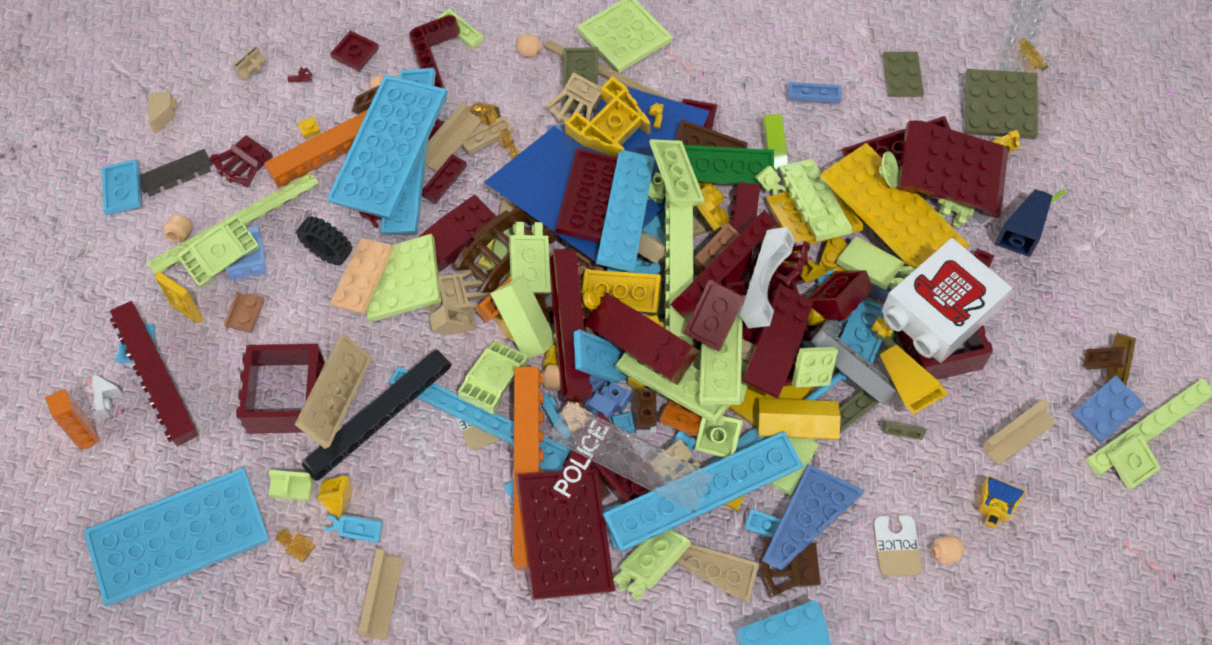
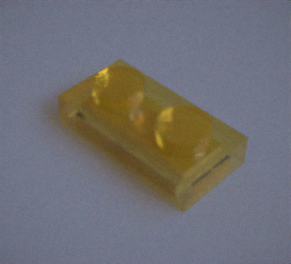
(1029, 50)

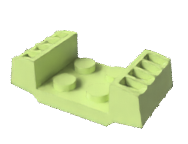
(218, 250)
(491, 376)

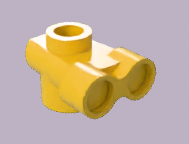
(1010, 141)
(881, 328)

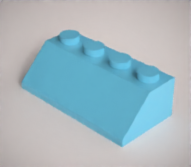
(792, 627)

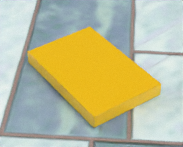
(178, 297)

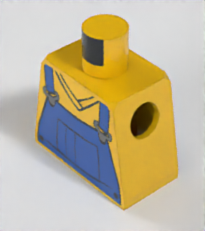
(998, 500)

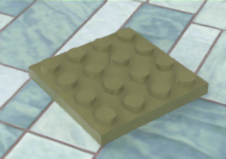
(1001, 103)

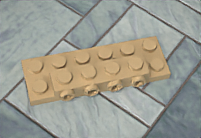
(333, 391)

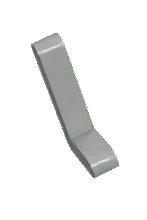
(854, 364)

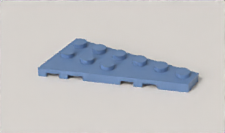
(812, 509)

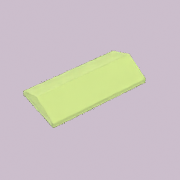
(677, 173)
(524, 317)

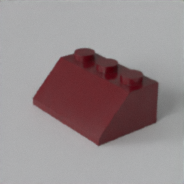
(841, 294)

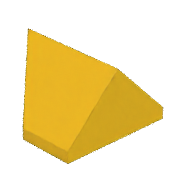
(335, 494)

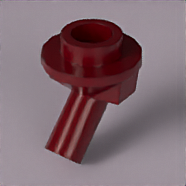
(304, 75)

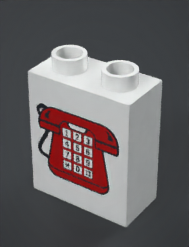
(945, 301)

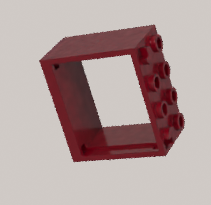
(274, 356)
(956, 364)

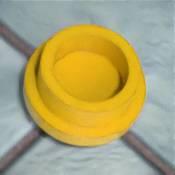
(591, 299)

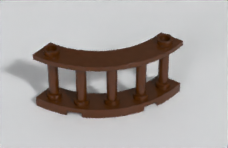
(484, 236)

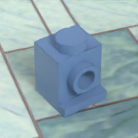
(622, 399)
(601, 404)

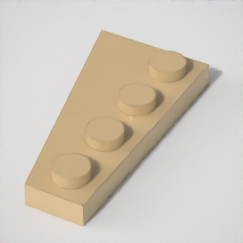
(722, 570)

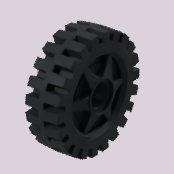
(324, 240)

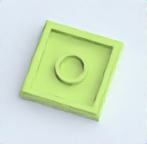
(1134, 461)

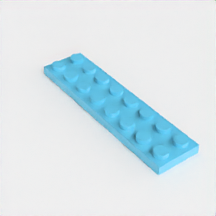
(626, 211)

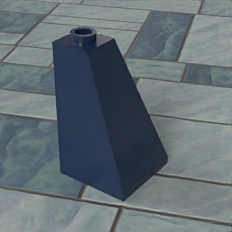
(1026, 224)

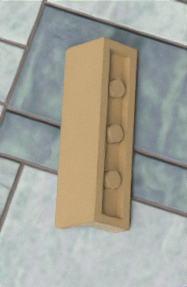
(451, 136)
(1019, 433)
(380, 596)

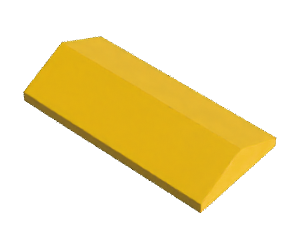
(634, 289)
(799, 418)

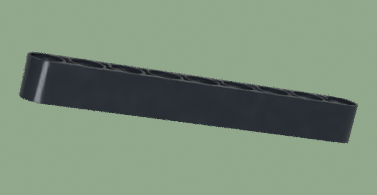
(377, 414)

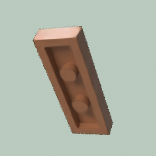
(715, 246)

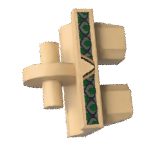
(249, 63)

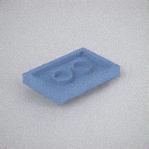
(1108, 409)

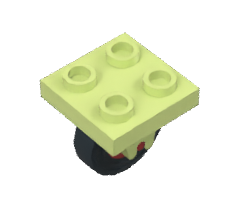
(813, 365)

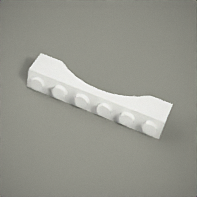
(775, 248)

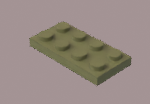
(583, 62)

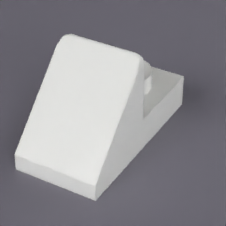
(102, 394)

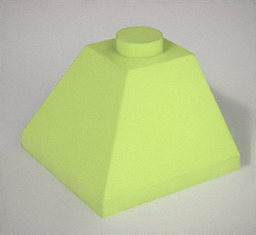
(719, 438)

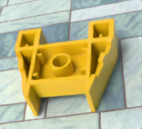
(612, 124)

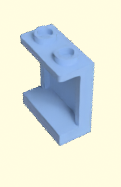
(249, 265)

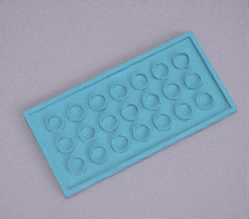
(387, 146)
(175, 536)

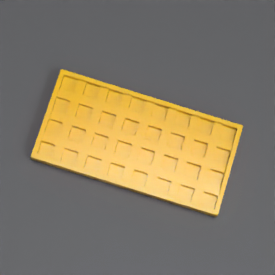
(894, 215)

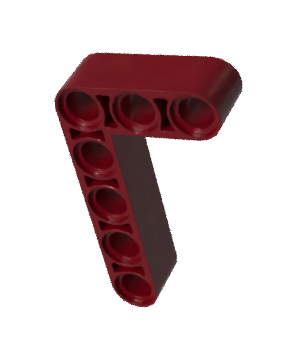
(431, 34)

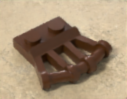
(803, 570)

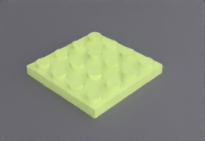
(624, 34)
(408, 280)

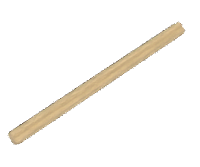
(607, 72)

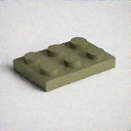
(903, 74)

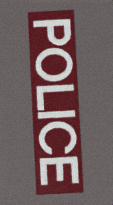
(571, 476)

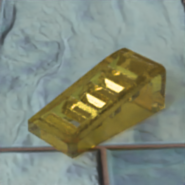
(486, 112)

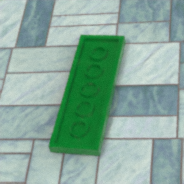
(728, 164)

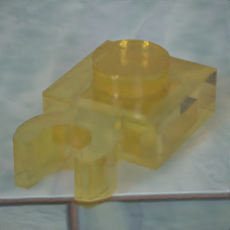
(507, 142)

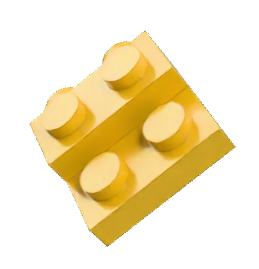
(710, 208)

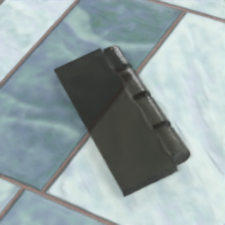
(179, 169)

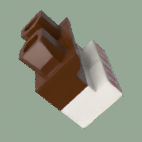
(646, 413)

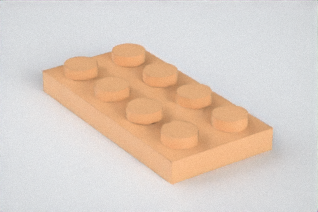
(362, 276)

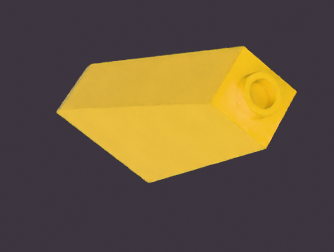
(912, 381)

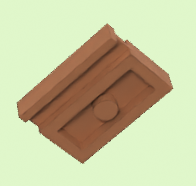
(244, 312)

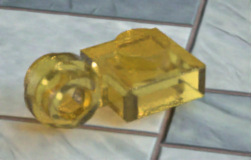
(298, 548)

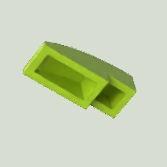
(775, 138)

